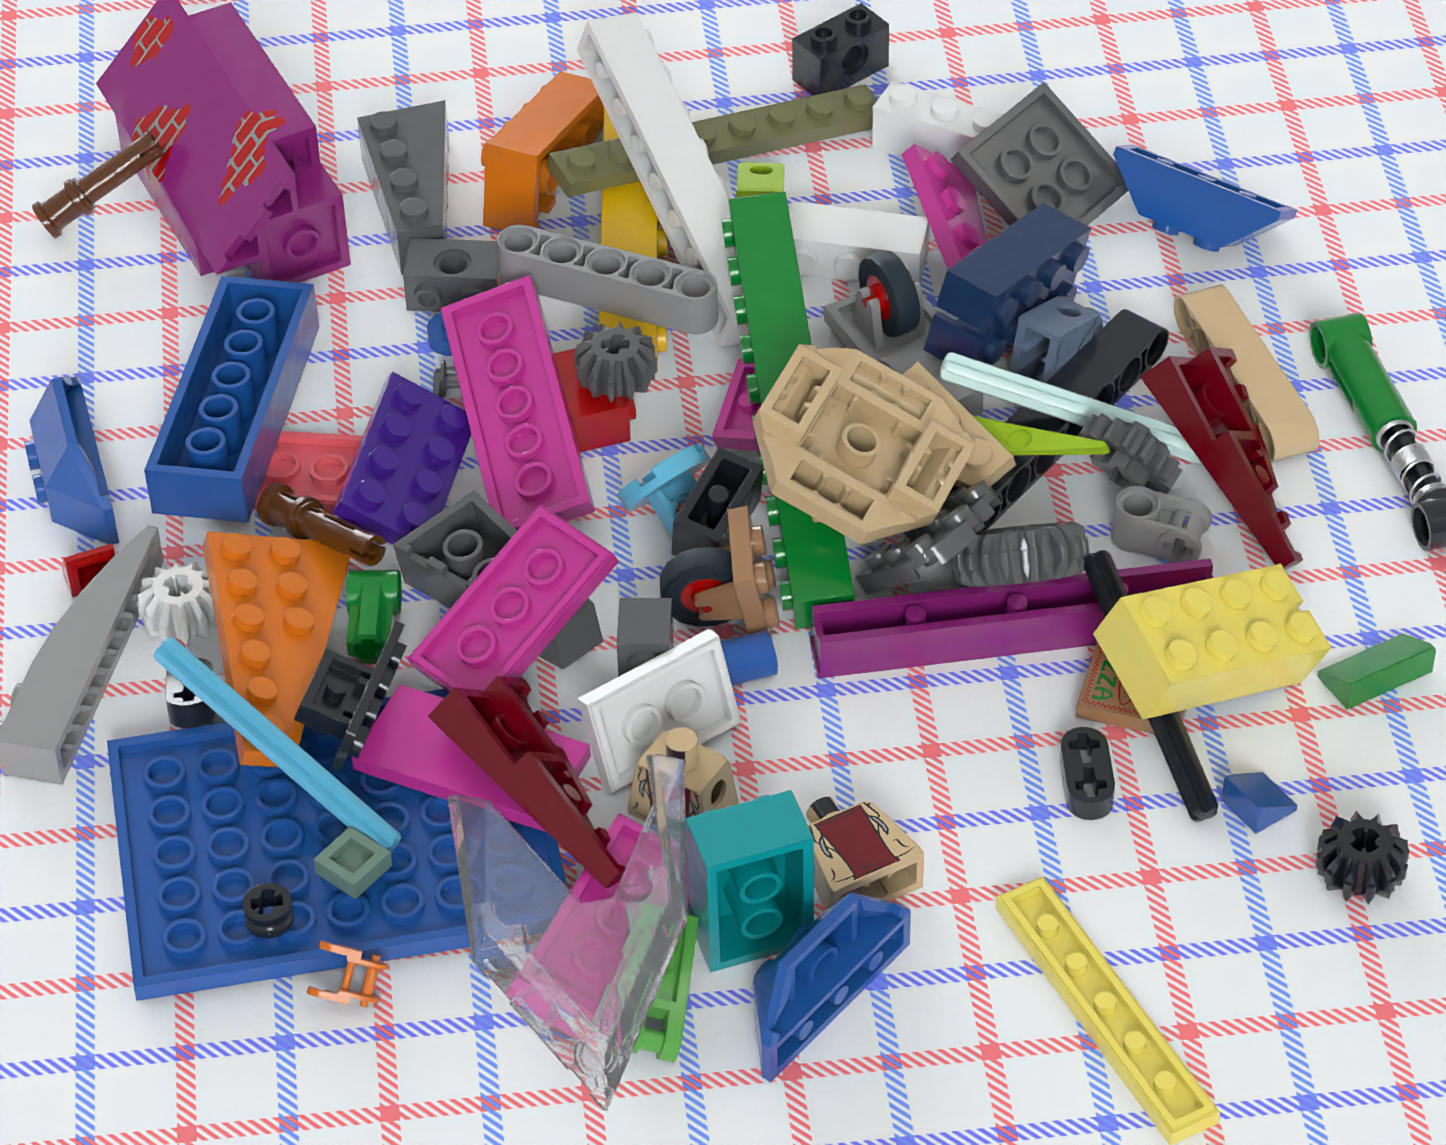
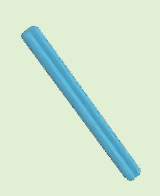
(274, 743)

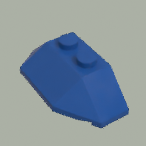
(1196, 202)
(69, 462)
(823, 974)

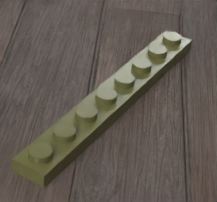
(726, 137)

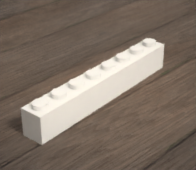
(664, 151)

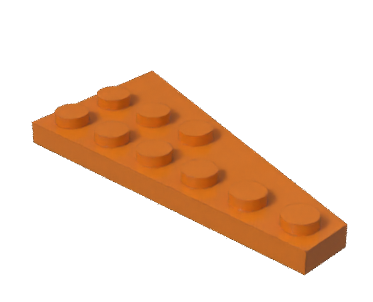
(272, 621)

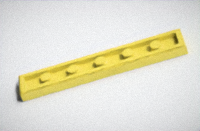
(1107, 1011)

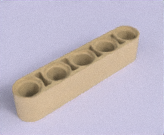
(1215, 320)

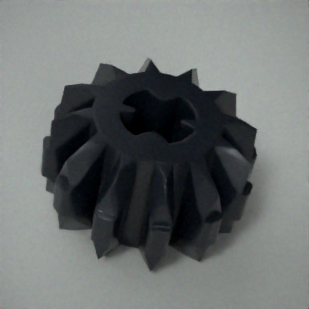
(1362, 857)

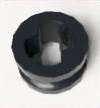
(264, 896)

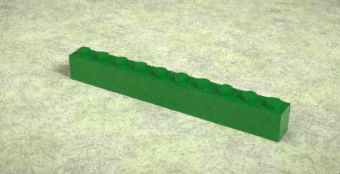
(776, 325)

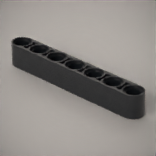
(1099, 370)

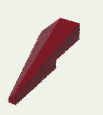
(1211, 417)
(516, 752)

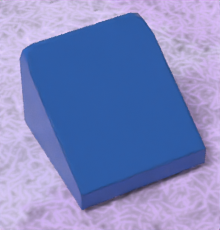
(1256, 800)

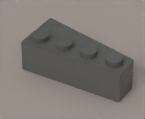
(408, 171)
(457, 546)

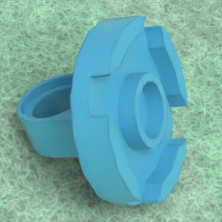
(666, 484)

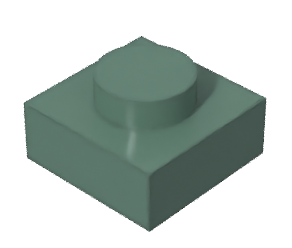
(352, 862)

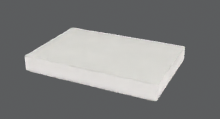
(674, 690)

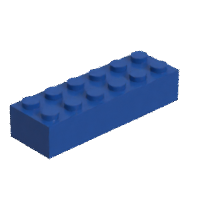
(232, 399)

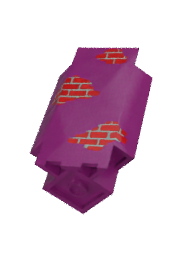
(237, 145)

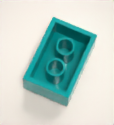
(749, 878)

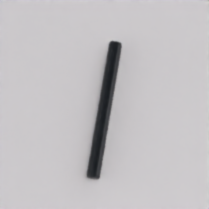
(1169, 727)

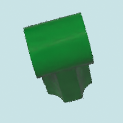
(372, 603)

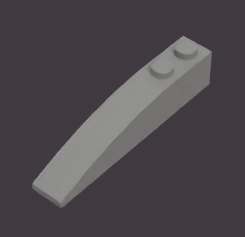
(75, 667)

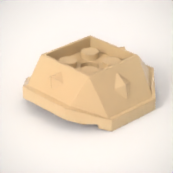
(858, 444)

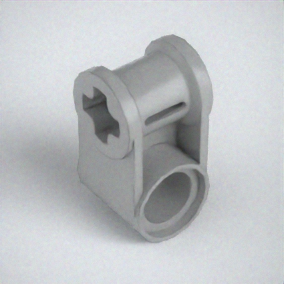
(1155, 524)

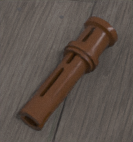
(80, 196)
(307, 519)

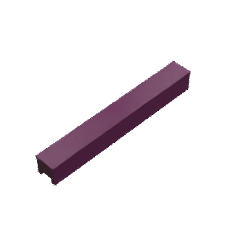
(973, 621)

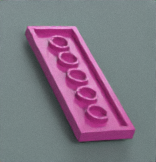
(516, 404)

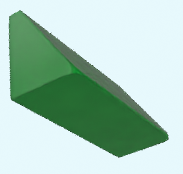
(1378, 669)

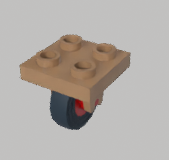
(724, 582)

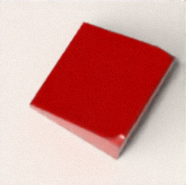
(84, 566)

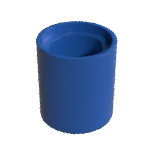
(750, 657)

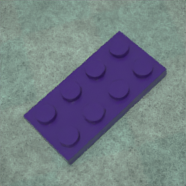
(404, 461)

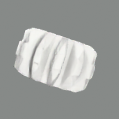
(177, 603)

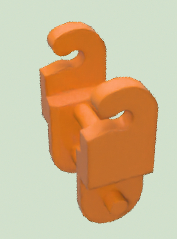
(344, 993)

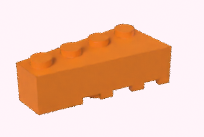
(515, 159)

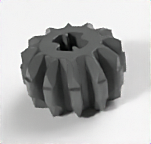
(615, 362)

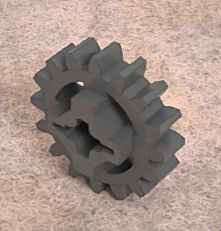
(1134, 454)

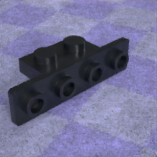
(348, 696)

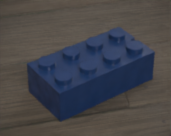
(1003, 280)

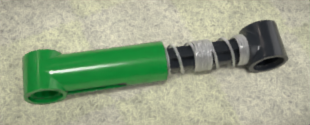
(1348, 351)

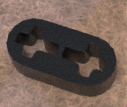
(183, 706)
(1097, 772)

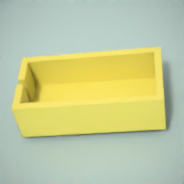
(1211, 640)

